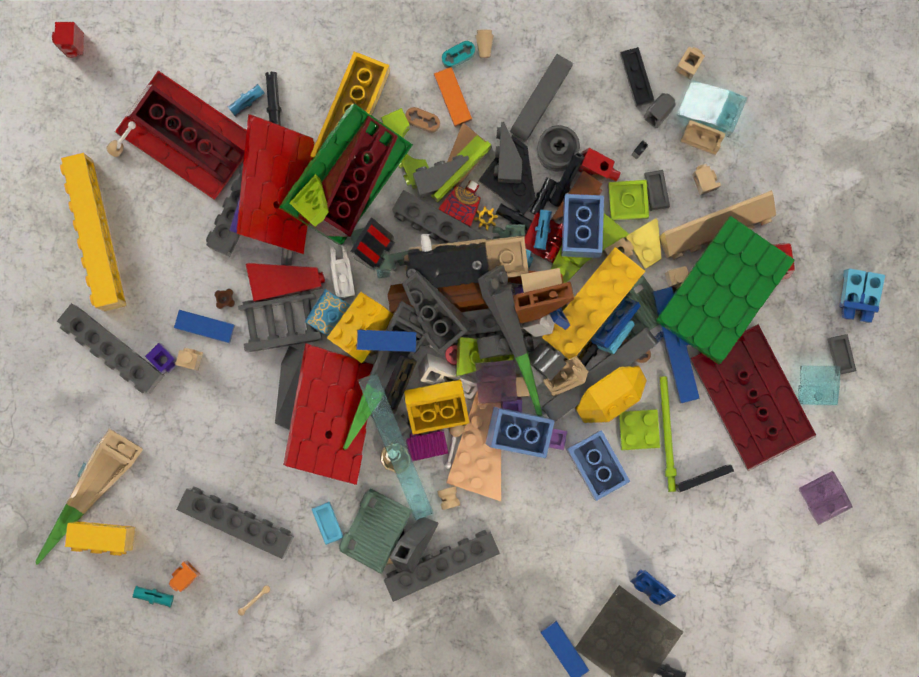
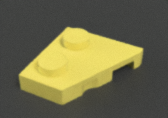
(646, 243)

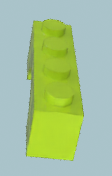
(398, 123)

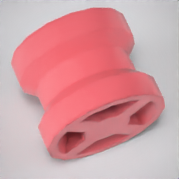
(451, 357)

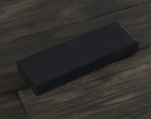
(637, 76)
(399, 380)
(703, 478)

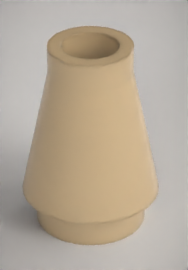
(484, 42)

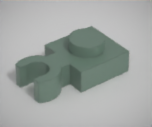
(511, 231)

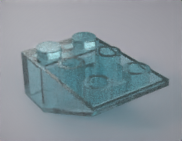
(712, 107)

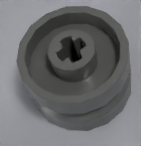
(556, 137)

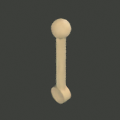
(266, 589)

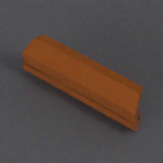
(464, 297)

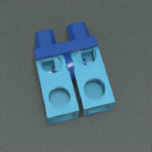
(861, 293)

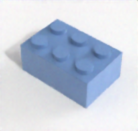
(582, 225)
(519, 432)
(598, 465)

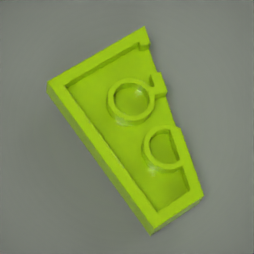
(311, 201)

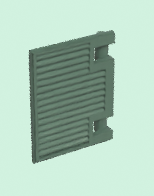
(647, 313)
(375, 530)

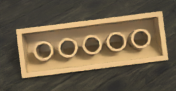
(703, 230)

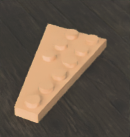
(475, 463)

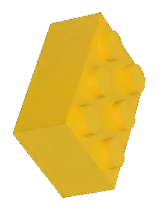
(361, 315)
(436, 407)
(99, 537)

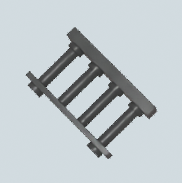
(274, 341)

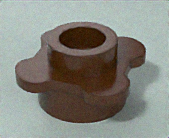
(219, 298)

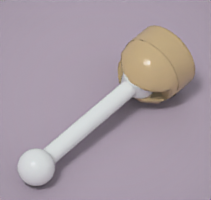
(113, 145)
(455, 432)

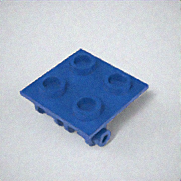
(652, 588)

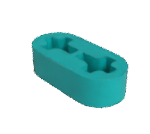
(456, 50)

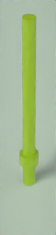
(670, 472)

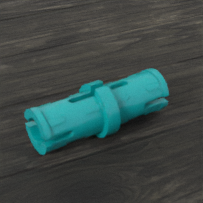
(153, 596)

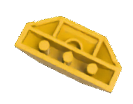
(612, 395)

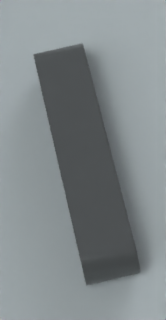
(541, 97)

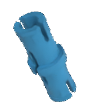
(246, 99)
(541, 238)

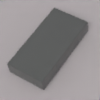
(657, 190)
(842, 353)

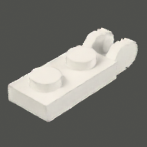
(342, 274)

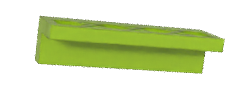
(475, 151)

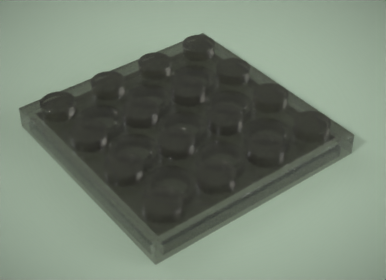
(628, 637)

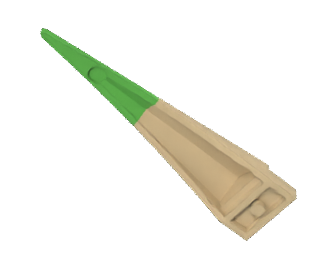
(106, 465)

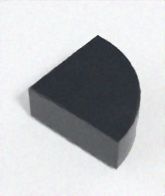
(639, 149)

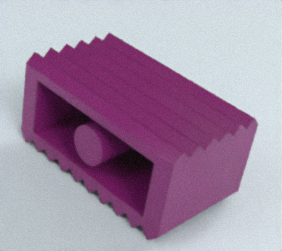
(427, 445)

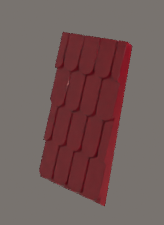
(754, 400)

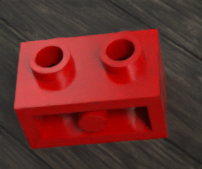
(68, 39)

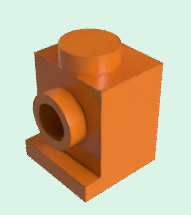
(183, 576)

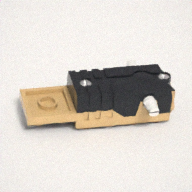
(466, 260)

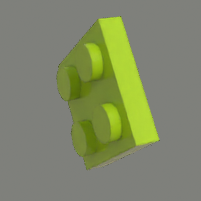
(628, 200)
(639, 429)

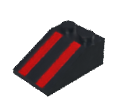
(372, 245)

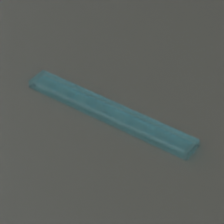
(395, 446)

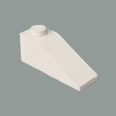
(437, 370)

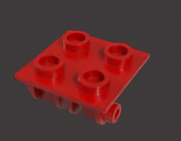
(554, 240)

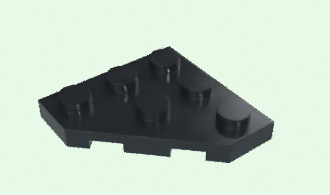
(515, 194)

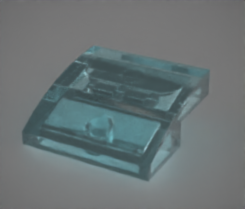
(819, 385)

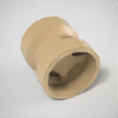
(448, 498)

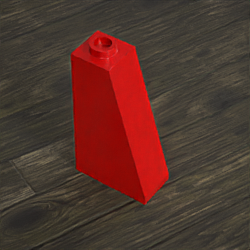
(280, 281)

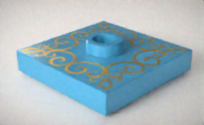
(327, 312)

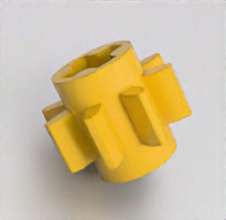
(489, 214)

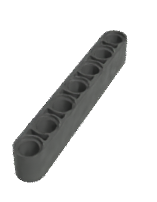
(623, 357)

